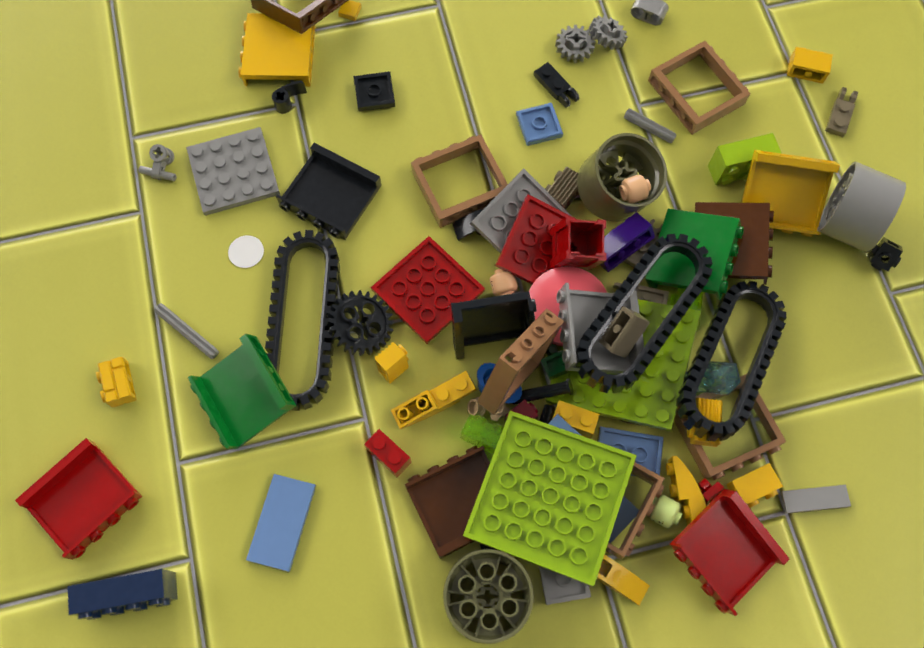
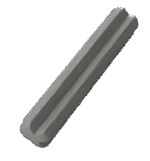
(650, 125)

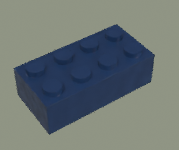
(122, 594)

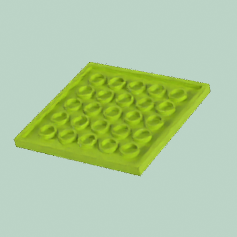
(654, 395)
(550, 497)

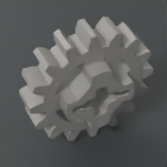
(608, 32)
(575, 43)

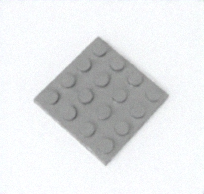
(232, 171)
(499, 215)

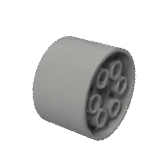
(862, 207)

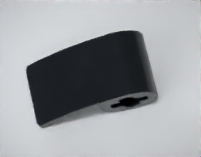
(282, 96)
(463, 227)

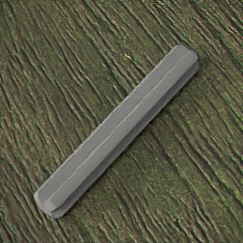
(186, 331)

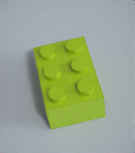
(734, 159)

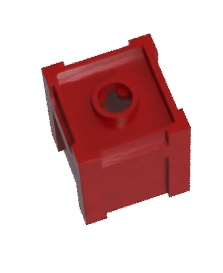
(585, 237)

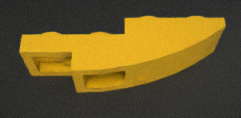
(433, 401)
(685, 489)
(622, 580)

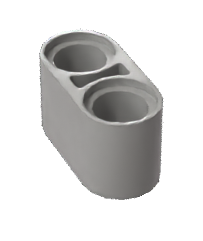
(650, 11)

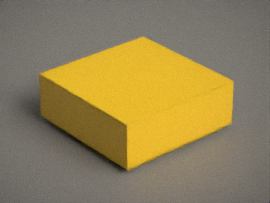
(350, 10)

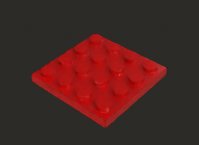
(529, 242)
(424, 287)

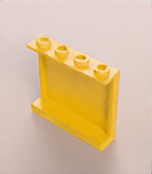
(275, 51)
(793, 188)

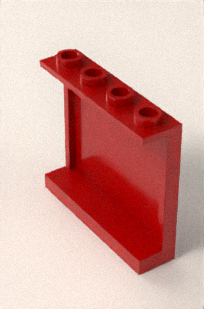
(79, 498)
(727, 550)

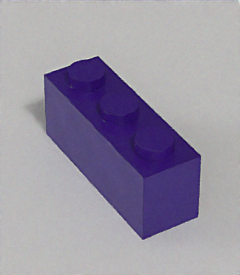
(626, 240)

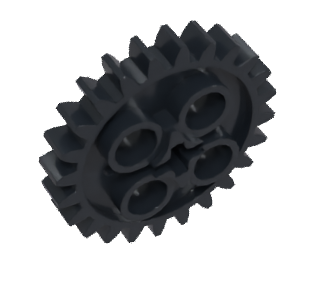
(342, 326)

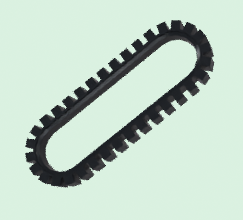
(278, 306)
(598, 326)
(757, 369)

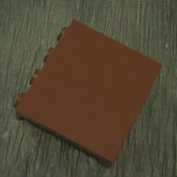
(754, 246)
(447, 498)

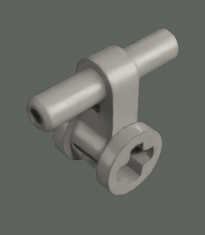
(159, 164)

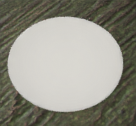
(245, 251)

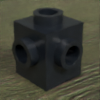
(885, 255)

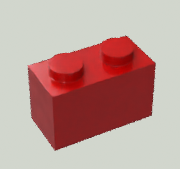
(387, 453)

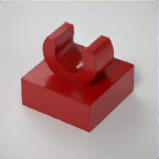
(708, 491)

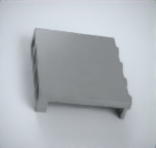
(578, 312)

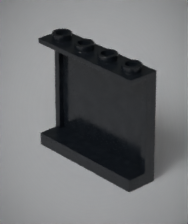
(330, 192)
(491, 319)

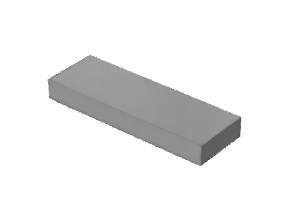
(815, 499)

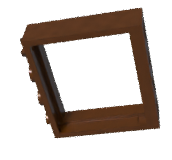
(298, 21)

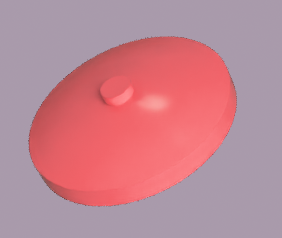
(549, 283)

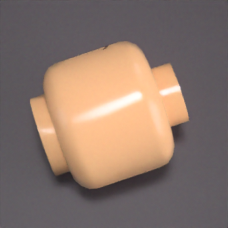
(635, 189)
(503, 283)

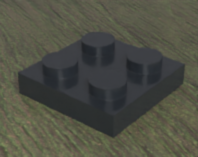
(374, 91)

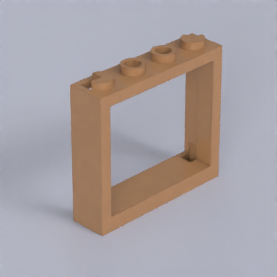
(678, 103)
(440, 156)
(525, 356)
(735, 464)
(645, 509)

